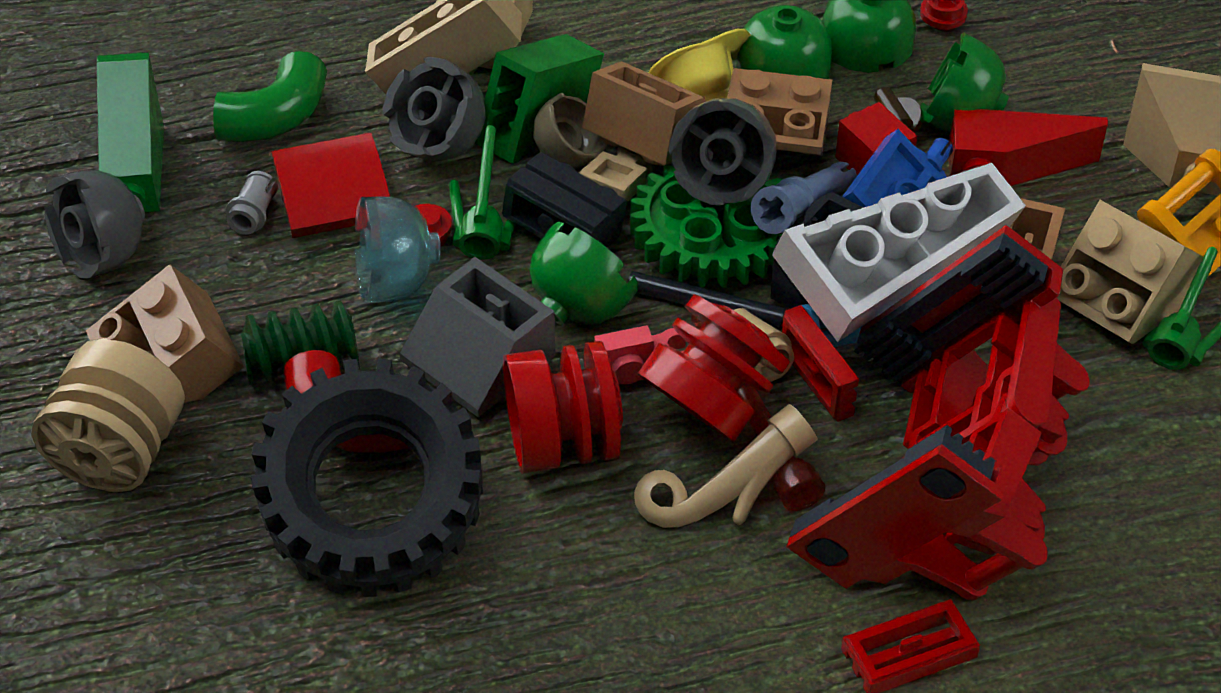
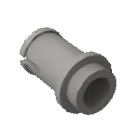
(248, 210)

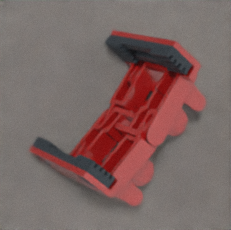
(965, 431)

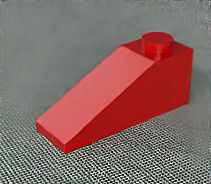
(1024, 143)

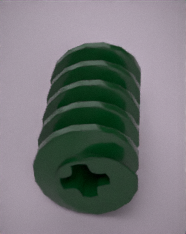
(278, 343)

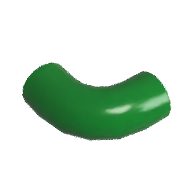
(273, 108)

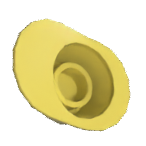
(703, 66)

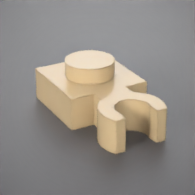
(619, 172)

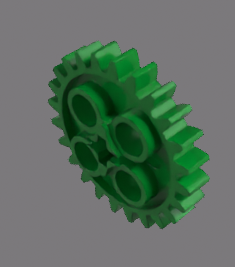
(689, 232)

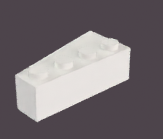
(880, 253)

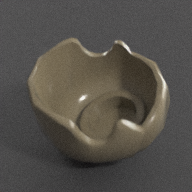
(561, 134)

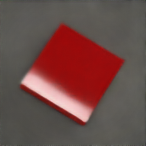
(326, 181)

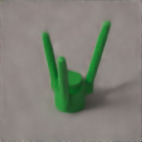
(481, 229)
(1178, 336)

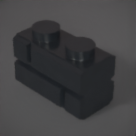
(555, 193)

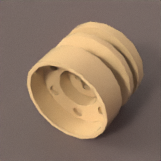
(108, 415)

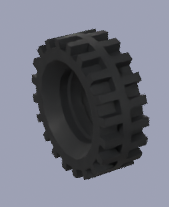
(352, 407)

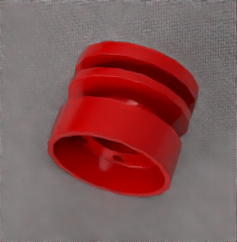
(714, 366)
(562, 406)

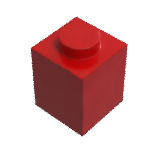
(864, 131)

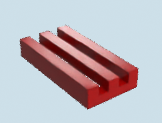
(820, 364)
(914, 656)

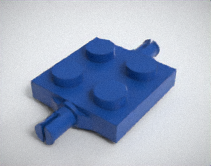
(898, 168)

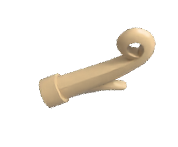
(742, 477)

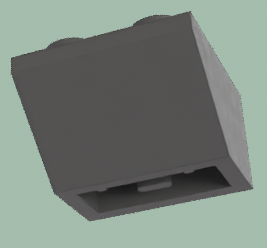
(470, 327)

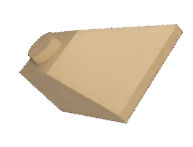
(1174, 121)

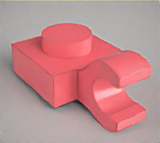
(632, 347)

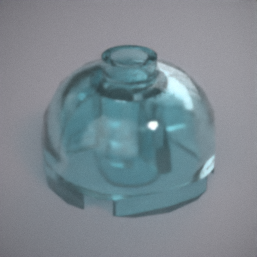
(392, 249)

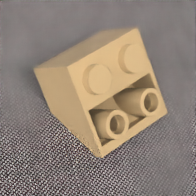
(1126, 273)

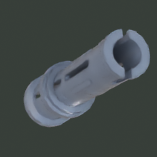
(787, 202)

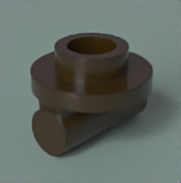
(904, 108)

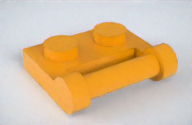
(1205, 227)

